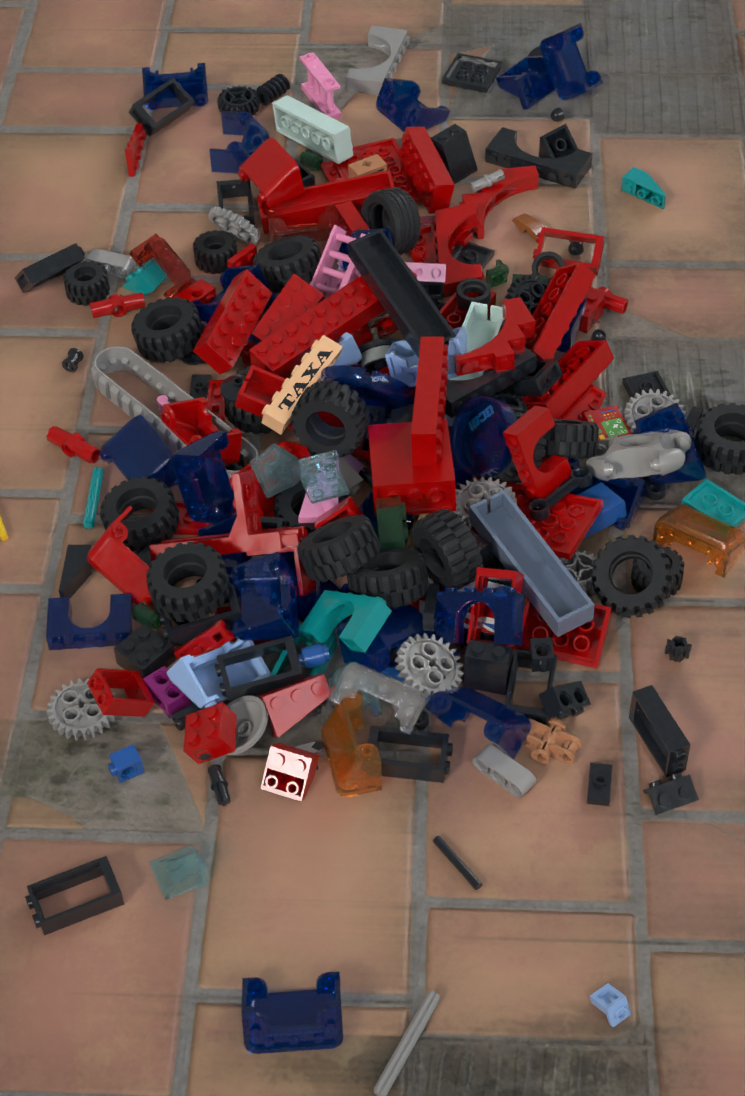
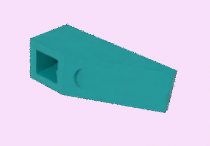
(643, 187)

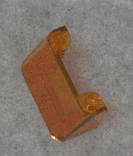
(703, 534)
(352, 766)

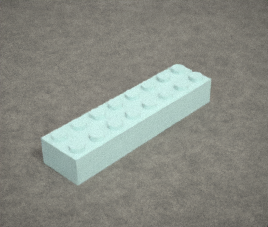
(479, 333)

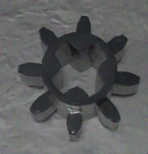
(678, 648)

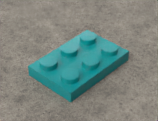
(716, 503)

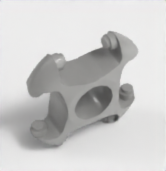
(639, 455)

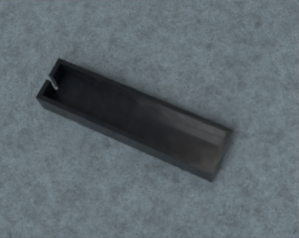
(398, 289)

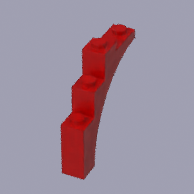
(515, 182)
(501, 350)

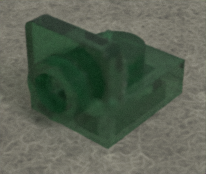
(497, 275)

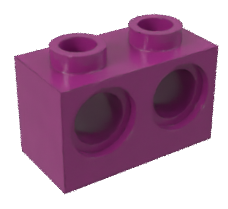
(165, 693)

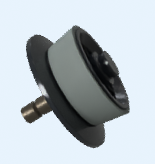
(374, 352)

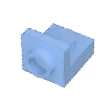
(611, 1003)

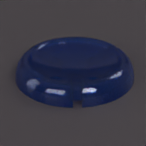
(375, 389)

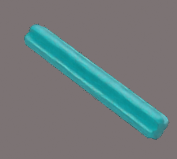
(93, 498)

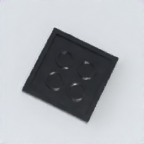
(471, 72)

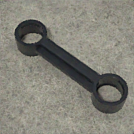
(560, 493)

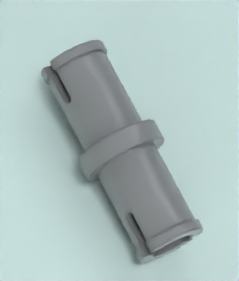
(487, 180)

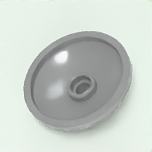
(251, 721)

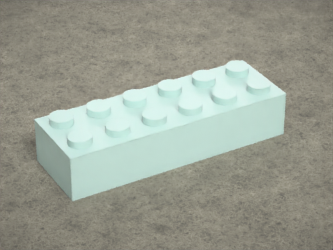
(313, 129)

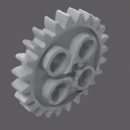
(234, 224)
(646, 404)
(476, 492)
(429, 658)
(76, 711)

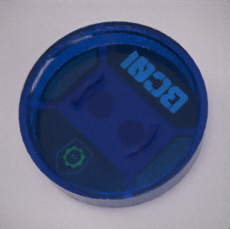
(478, 436)

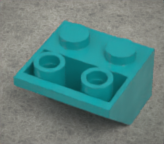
(145, 278)

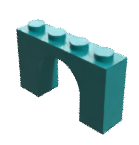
(333, 607)

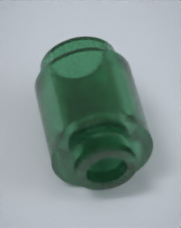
(311, 160)
(147, 614)

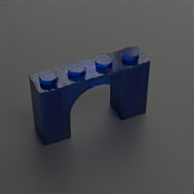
(505, 605)
(65, 635)

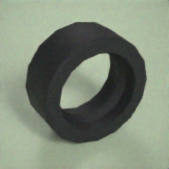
(546, 255)
(472, 285)

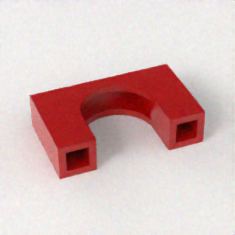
(521, 440)

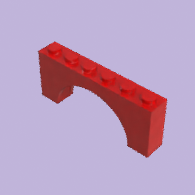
(450, 226)

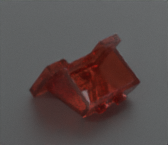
(167, 259)

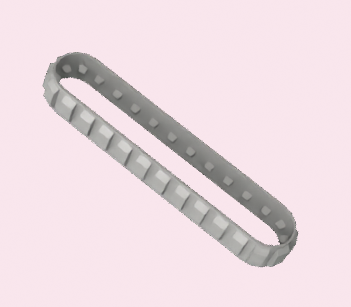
(124, 359)

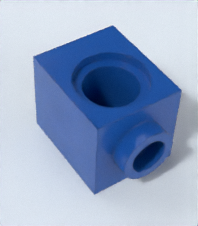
(125, 763)

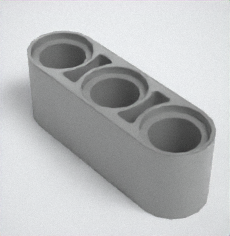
(115, 264)
(504, 771)

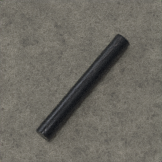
(457, 862)

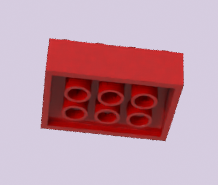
(578, 646)

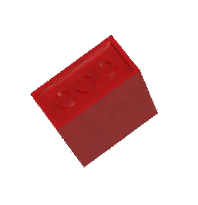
(393, 474)

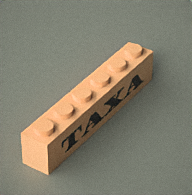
(322, 354)

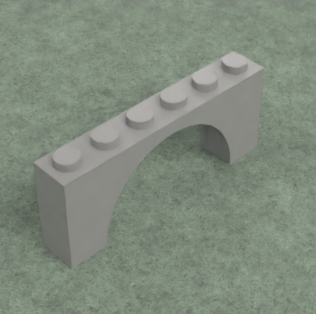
(391, 42)

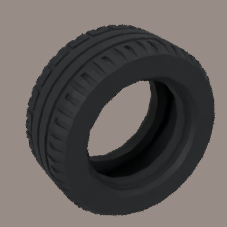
(398, 212)

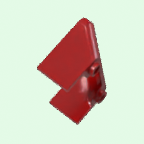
(119, 563)

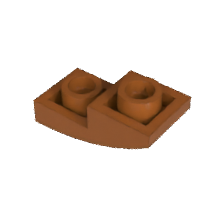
(528, 223)

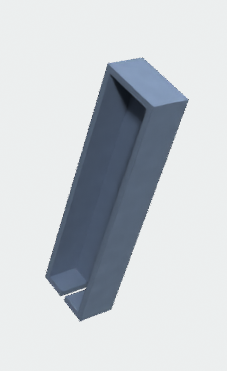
(523, 550)

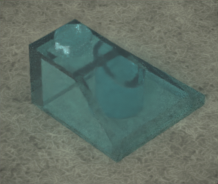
(276, 470)
(179, 871)

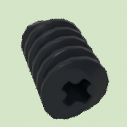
(273, 89)

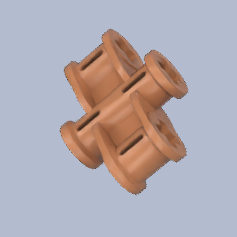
(551, 742)

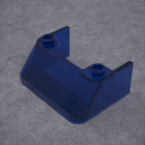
(237, 152)

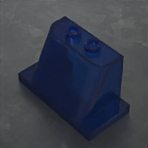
(527, 80)

